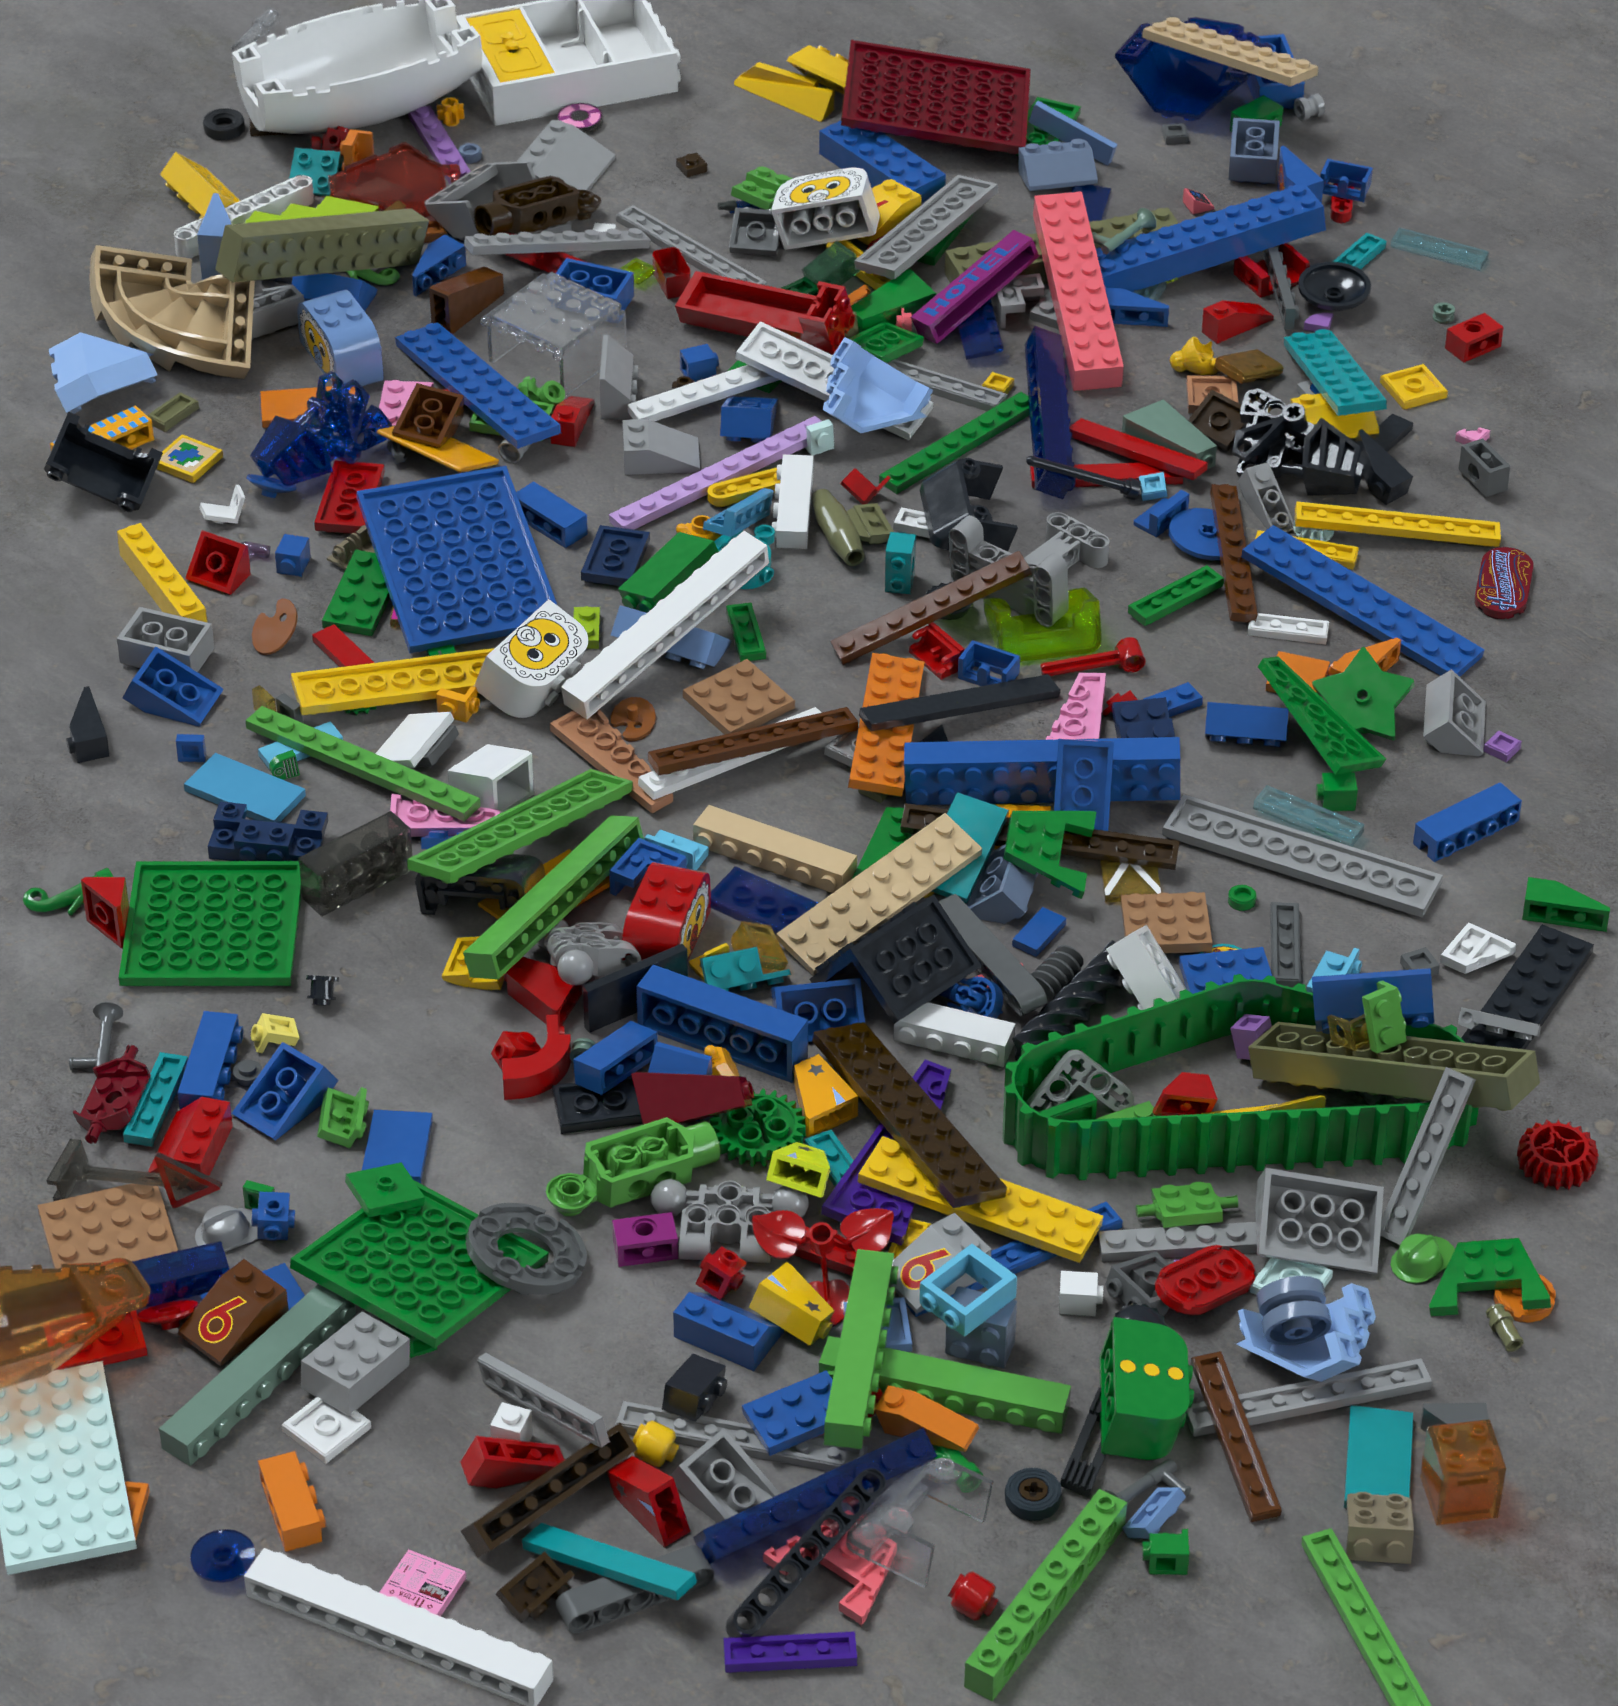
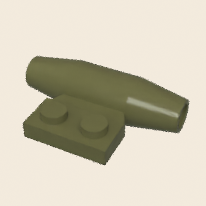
(847, 528)

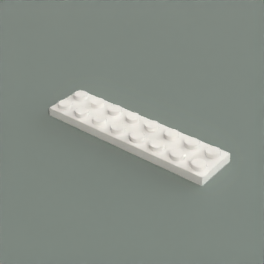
(801, 367)

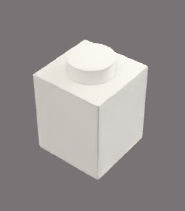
(1079, 1293)
(512, 1423)

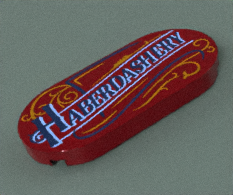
(1504, 582)

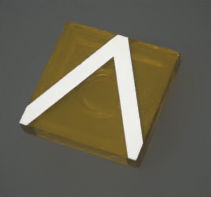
(1128, 879)

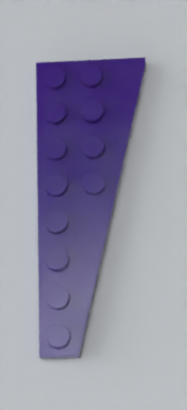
(853, 1196)

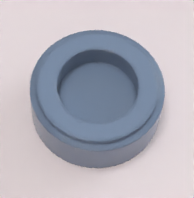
(470, 153)

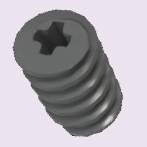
(1058, 970)

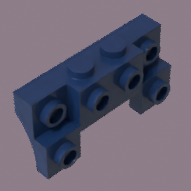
(256, 840)

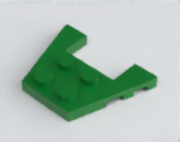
(1037, 840)
(1489, 1267)

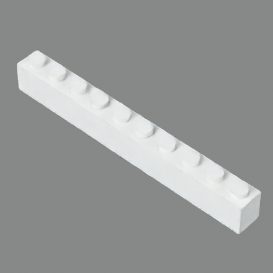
(664, 625)
(399, 1628)

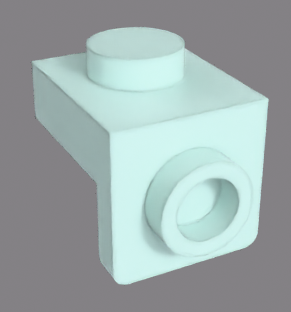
(820, 437)

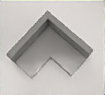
(1013, 296)

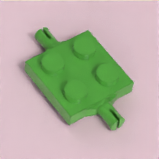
(1186, 1205)

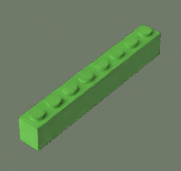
(859, 1349)
(970, 1388)

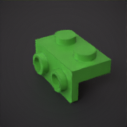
(1384, 1017)
(342, 1116)

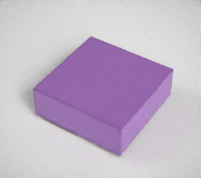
(1502, 746)

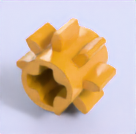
(450, 111)

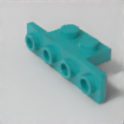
(738, 969)

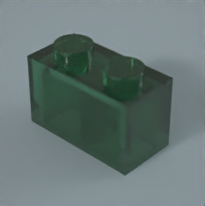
(832, 266)

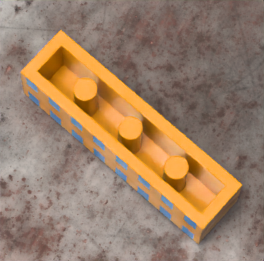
(128, 428)

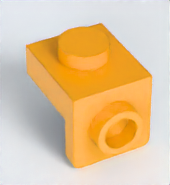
(458, 704)

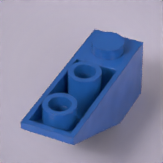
(438, 262)

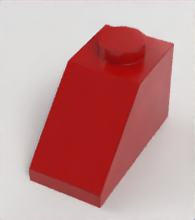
(1187, 1096)

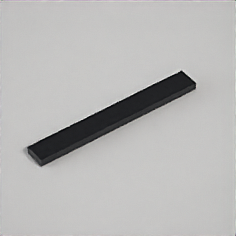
(959, 702)

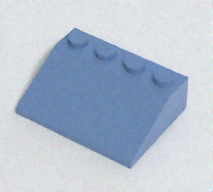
(211, 235)

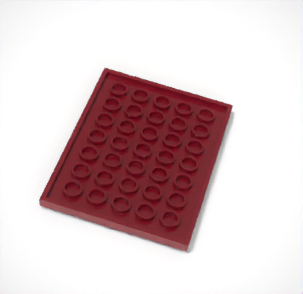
(936, 97)

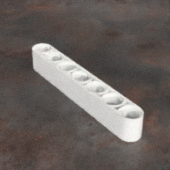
(272, 200)

